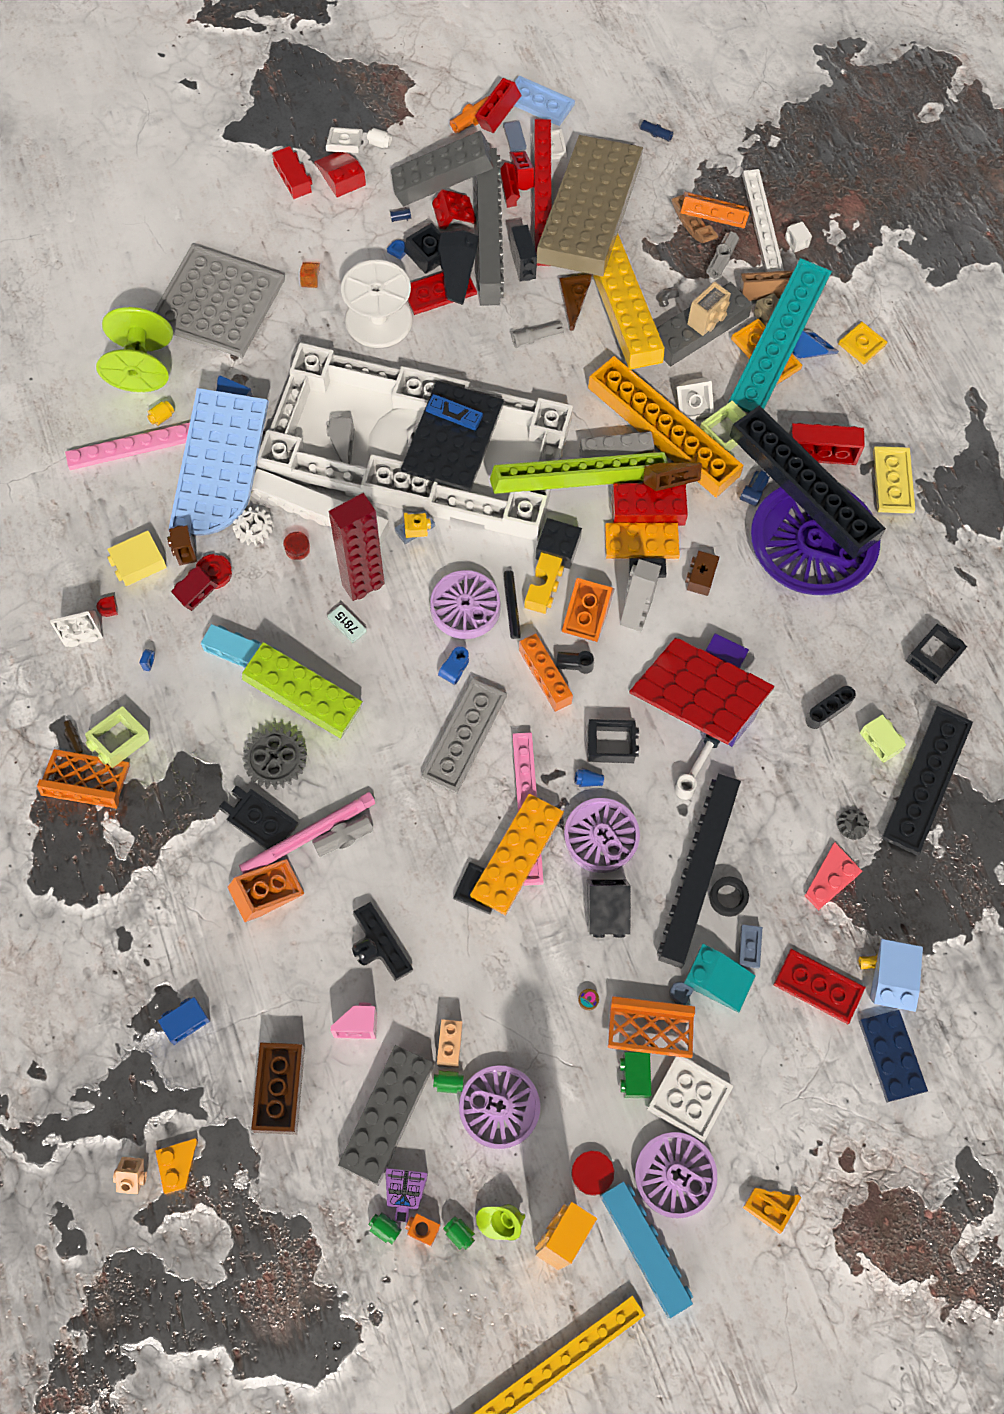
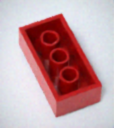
(830, 443)
(644, 505)

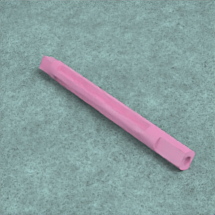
(307, 834)

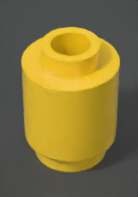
(160, 413)

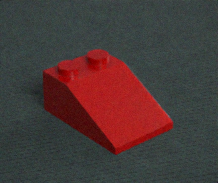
(341, 172)

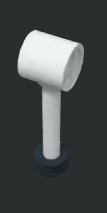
(689, 779)

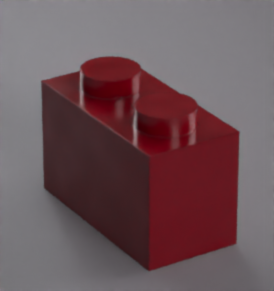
(194, 588)

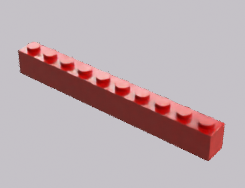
(542, 178)

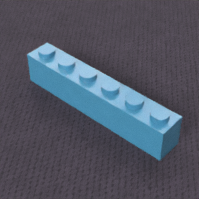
(646, 1250)

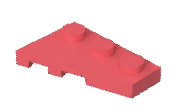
(832, 877)

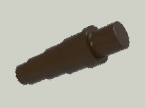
(73, 736)

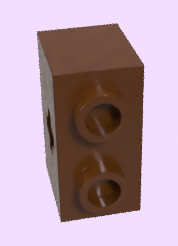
(700, 582)

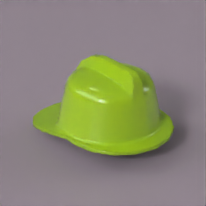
(500, 1222)

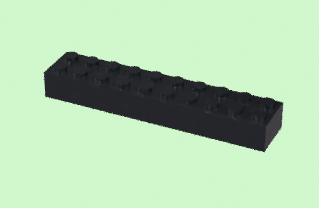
(807, 482)

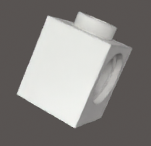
(798, 236)

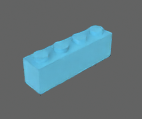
(229, 645)

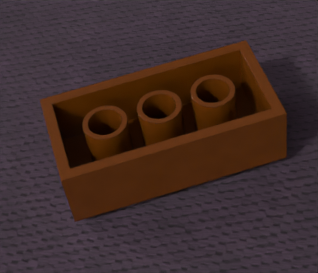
(278, 1088)

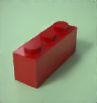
(498, 105)
(292, 172)

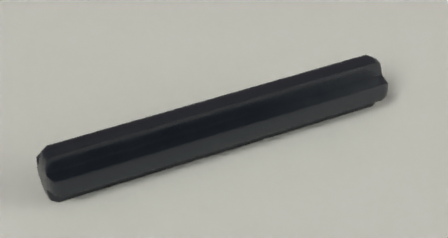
(512, 605)

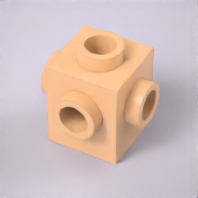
(130, 1180)

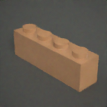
(762, 284)

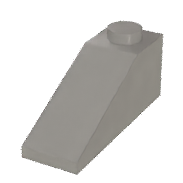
(342, 435)

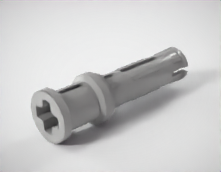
(529, 335)

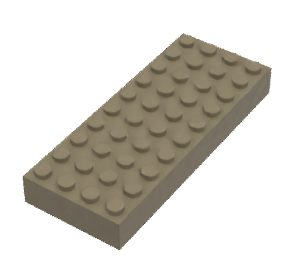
(590, 205)

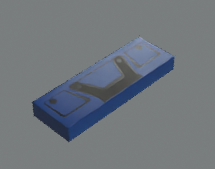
(454, 412)

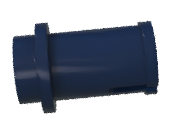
(400, 215)

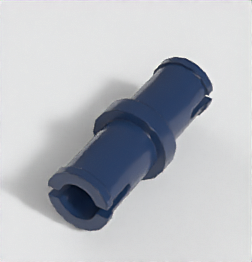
(656, 130)

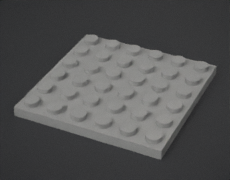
(218, 300)

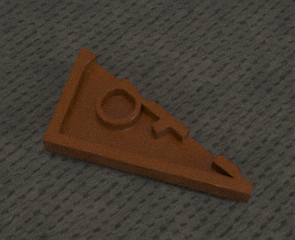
(573, 294)

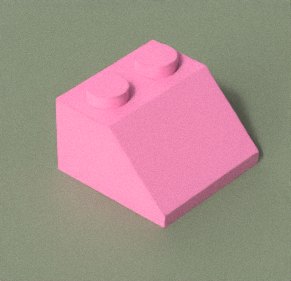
(357, 1023)

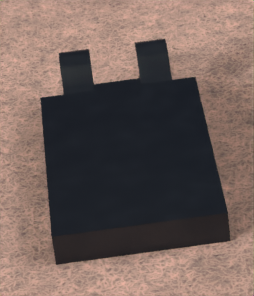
(258, 818)

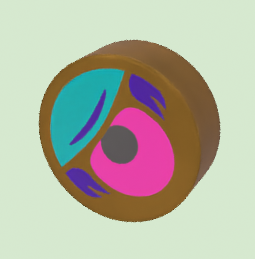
(588, 999)

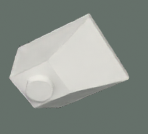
(695, 398)

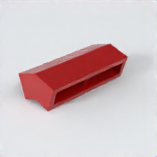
(509, 184)

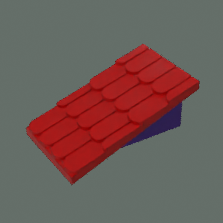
(703, 691)

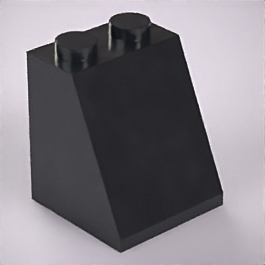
(608, 907)

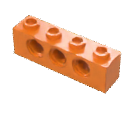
(545, 672)

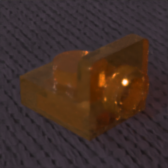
(309, 274)

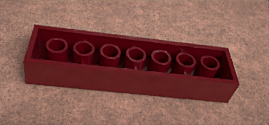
(357, 546)

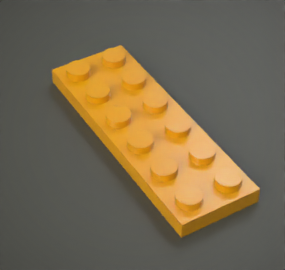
(517, 854)

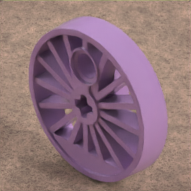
(473, 599)
(611, 840)
(530, 1116)
(681, 1184)

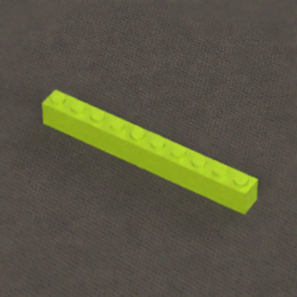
(572, 472)

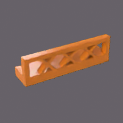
(714, 210)

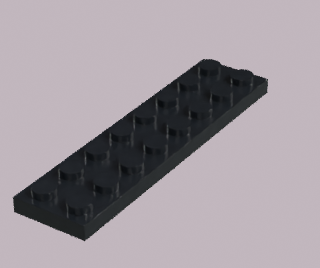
(927, 780)

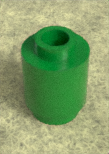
(448, 1082)
(384, 1228)
(459, 1233)

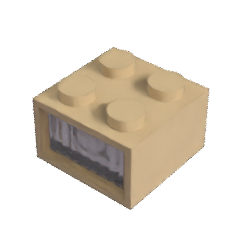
(709, 309)

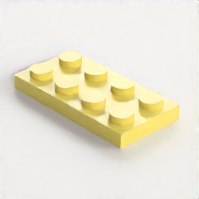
(893, 480)

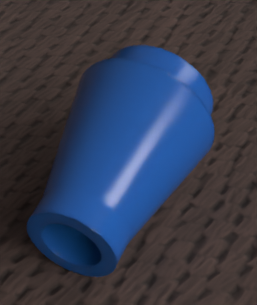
(588, 778)

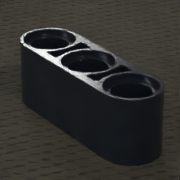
(836, 701)

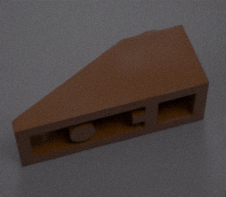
(669, 475)

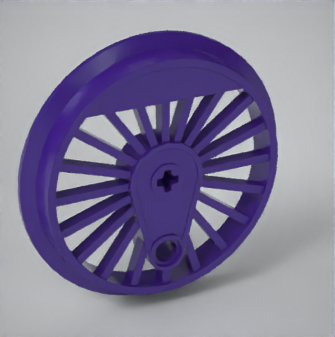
(810, 542)

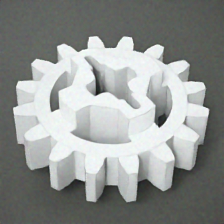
(254, 528)

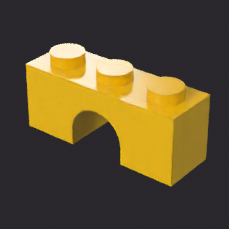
(540, 597)

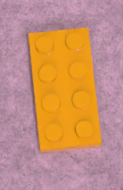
(747, 340)
(642, 540)

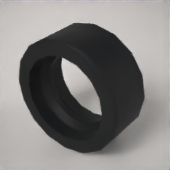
(738, 884)

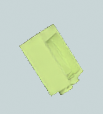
(731, 411)
(139, 739)

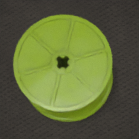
(137, 332)

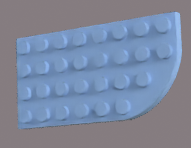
(218, 461)

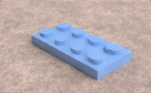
(543, 101)

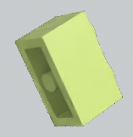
(883, 738)

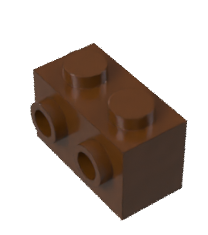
(182, 545)

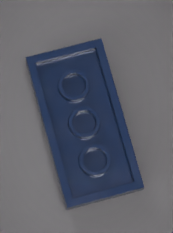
(893, 1056)

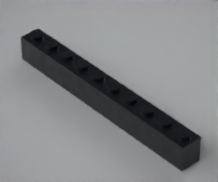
(699, 871)

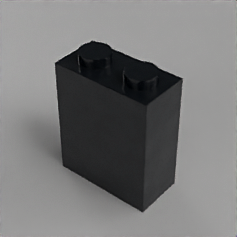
(523, 253)

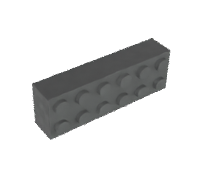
(442, 168)
(682, 340)
(386, 1115)

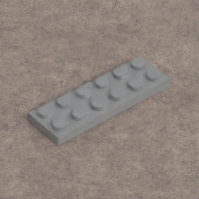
(464, 736)

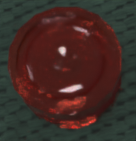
(296, 545)

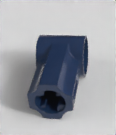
(753, 492)

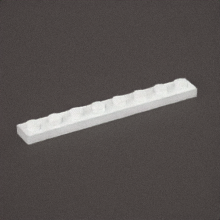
(762, 221)

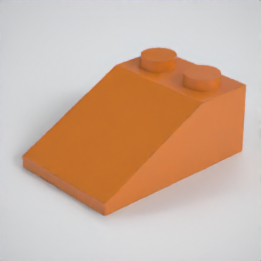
(587, 609)
(264, 889)

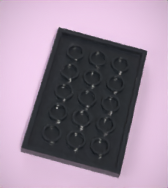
(450, 451)

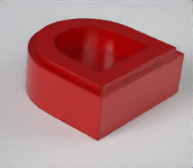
(107, 606)

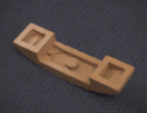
(693, 224)

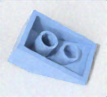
(897, 975)

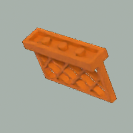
(76, 791)
(648, 1011)

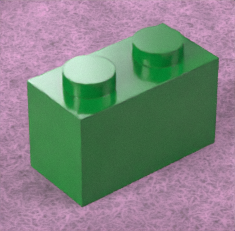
(636, 1075)

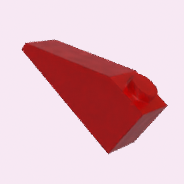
(523, 169)

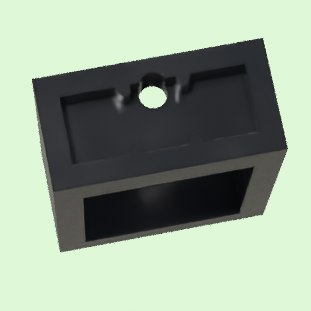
(925, 665)
(612, 725)

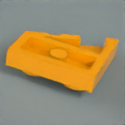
(175, 1165)
(772, 1207)

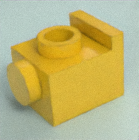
(416, 525)

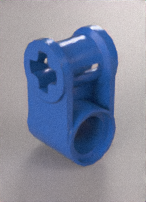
(453, 667)

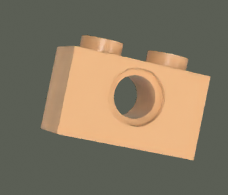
(449, 1043)

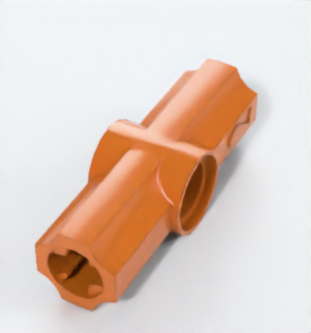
(467, 116)

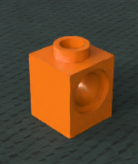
(430, 1236)

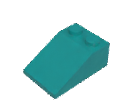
(719, 978)

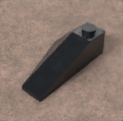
(457, 259)

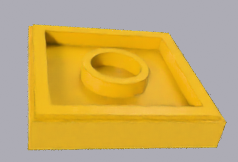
(862, 343)

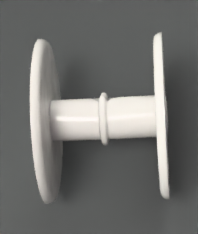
(377, 303)

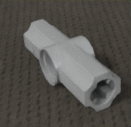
(722, 255)
(342, 835)

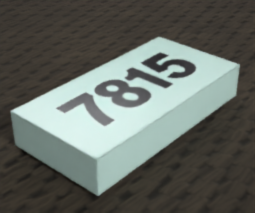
(346, 623)

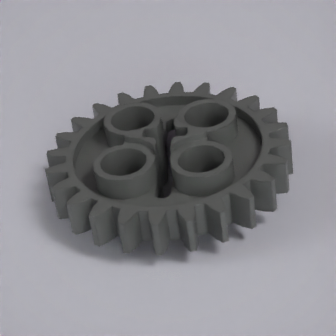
(287, 768)

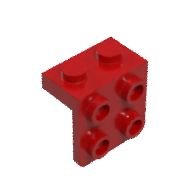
(452, 206)

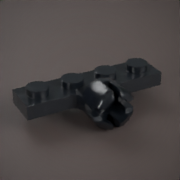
(379, 943)

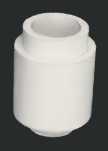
(379, 138)

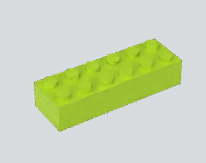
(301, 690)

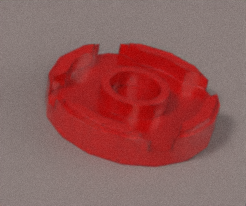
(217, 568)
(592, 1173)

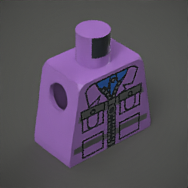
(404, 1191)

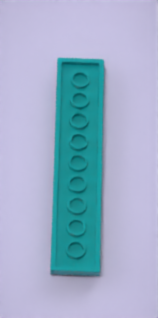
(780, 336)

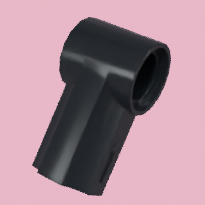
(573, 661)

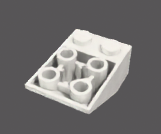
(78, 628)

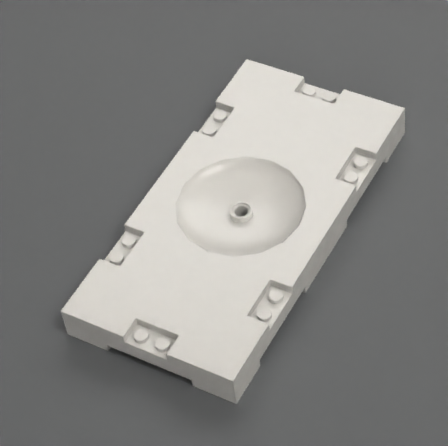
(385, 415)

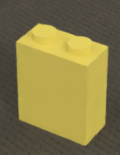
(136, 558)

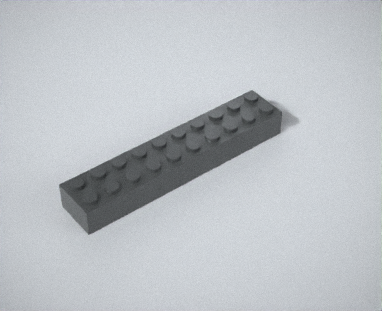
(489, 239)

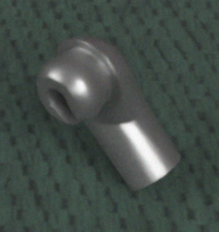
(663, 299)

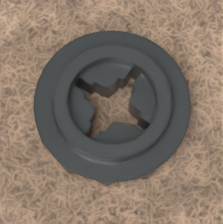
(845, 826)

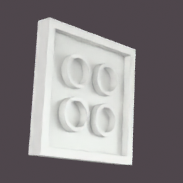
(690, 1098)

